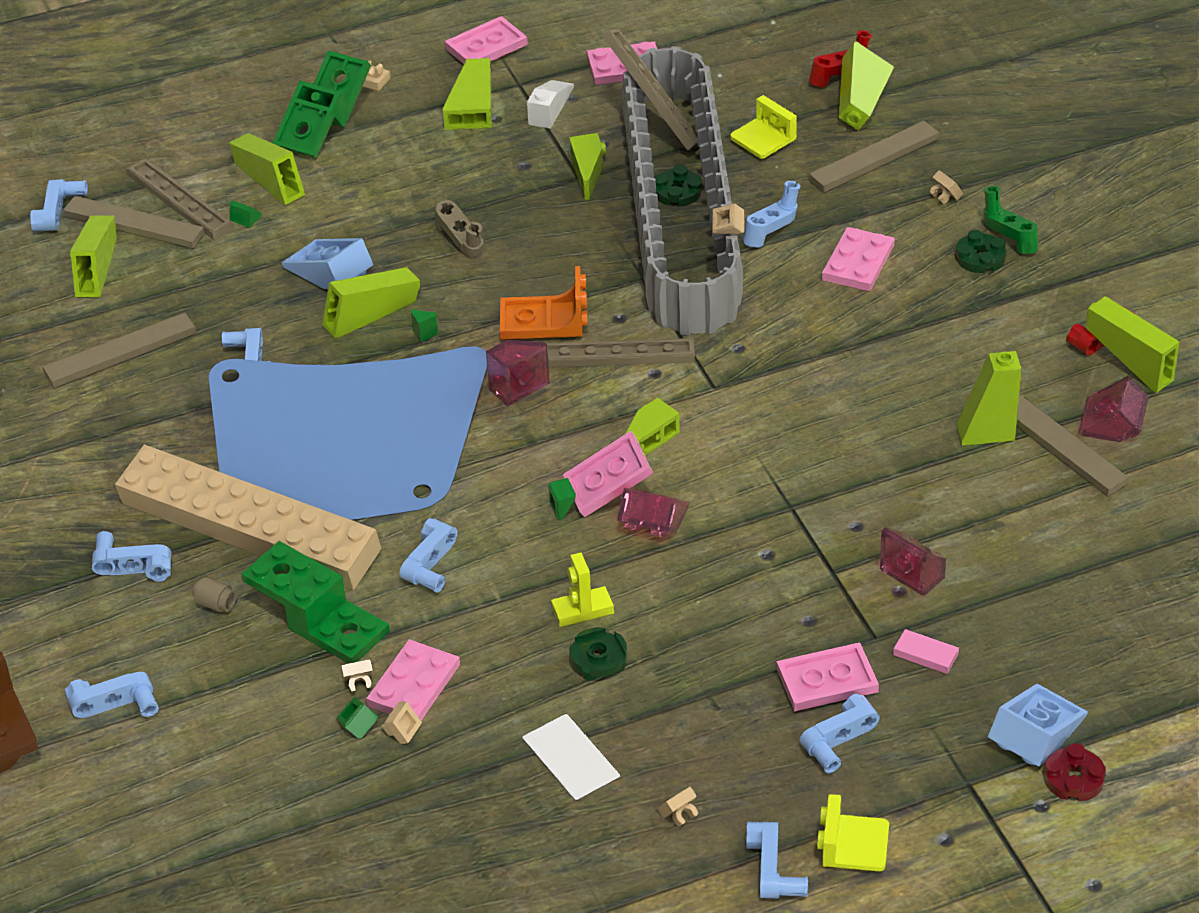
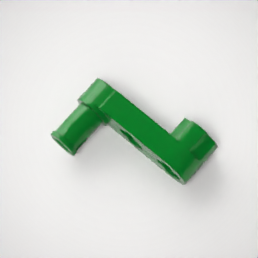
(1008, 223)

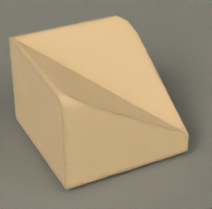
(728, 219)

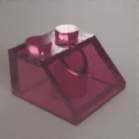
(517, 369)
(1115, 412)
(651, 511)
(910, 561)

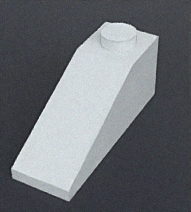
(547, 103)

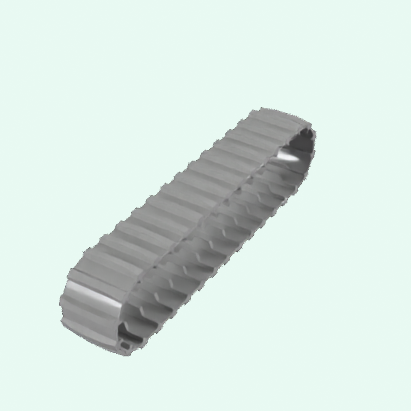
(679, 304)

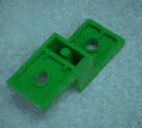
(322, 104)
(315, 602)

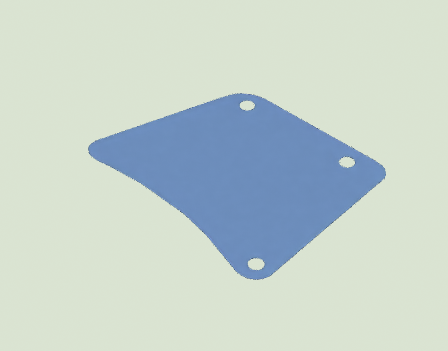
(348, 432)

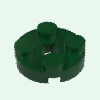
(670, 183)
(992, 250)
(598, 666)

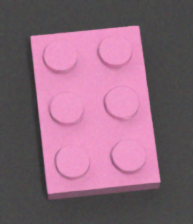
(487, 41)
(607, 66)
(858, 259)
(608, 473)
(827, 676)
(414, 677)

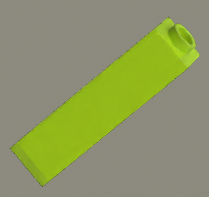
(861, 84)
(470, 98)
(269, 166)
(93, 255)
(367, 298)
(1134, 342)
(993, 402)

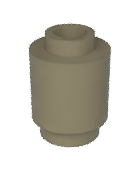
(214, 595)

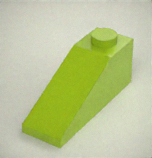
(587, 159)
(655, 425)

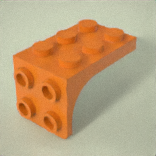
(546, 315)

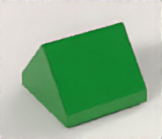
(243, 214)
(424, 324)

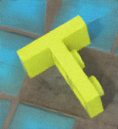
(581, 602)

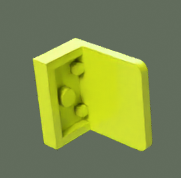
(769, 131)
(852, 840)

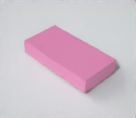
(926, 651)

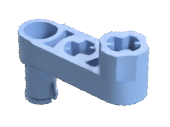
(57, 190)
(771, 217)
(250, 338)
(437, 541)
(148, 559)
(95, 699)
(855, 720)
(765, 837)

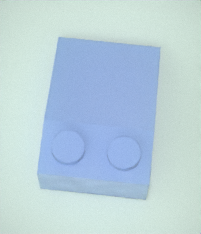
(330, 260)
(1035, 724)

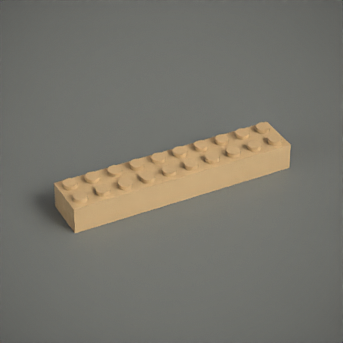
(245, 513)

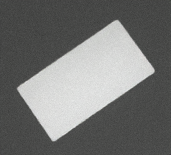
(571, 756)

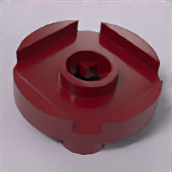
(1074, 759)

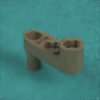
(451, 217)

